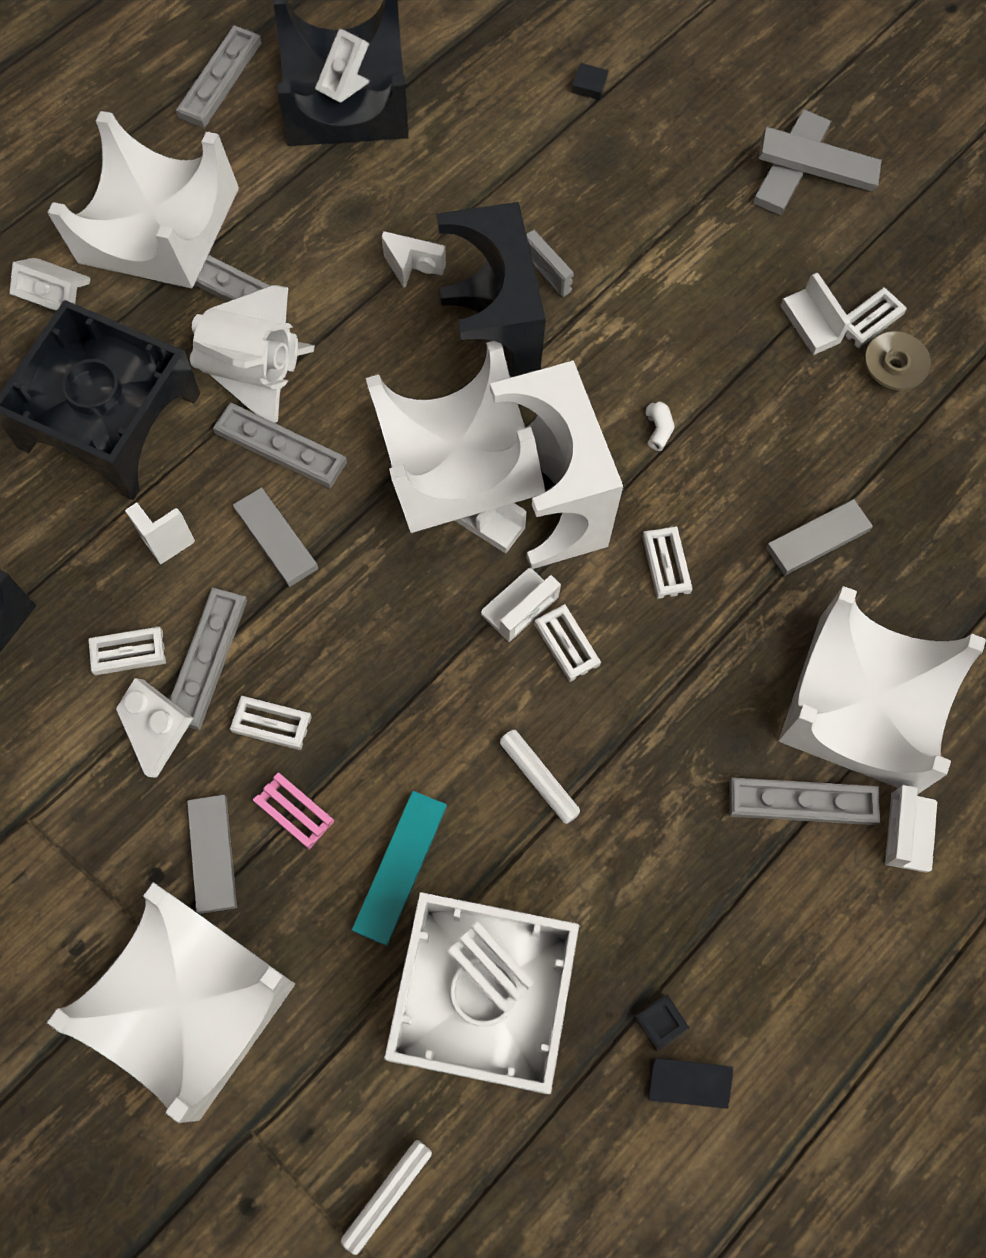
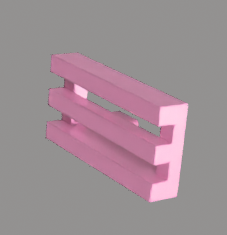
(270, 790)

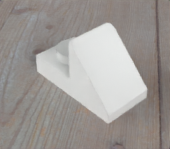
(339, 74)
(408, 253)

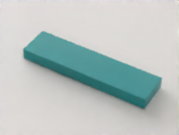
(399, 868)

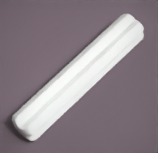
(540, 776)
(386, 1197)

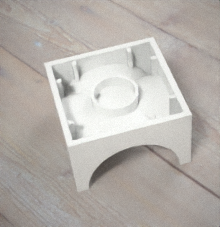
(150, 210)
(457, 450)
(572, 456)
(877, 697)
(177, 1006)
(453, 1025)

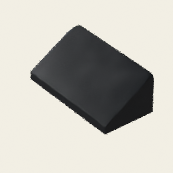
(690, 1083)

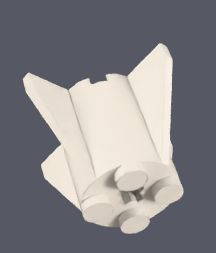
(249, 348)

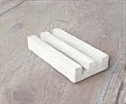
(855, 332)
(672, 588)
(128, 663)
(581, 667)
(241, 715)
(502, 955)

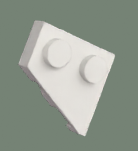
(151, 724)

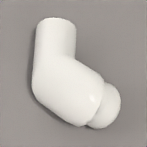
(661, 415)

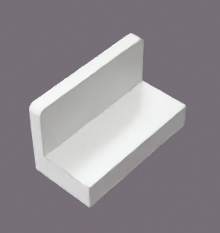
(45, 282)
(816, 315)
(163, 537)
(521, 603)
(911, 830)

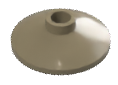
(900, 350)

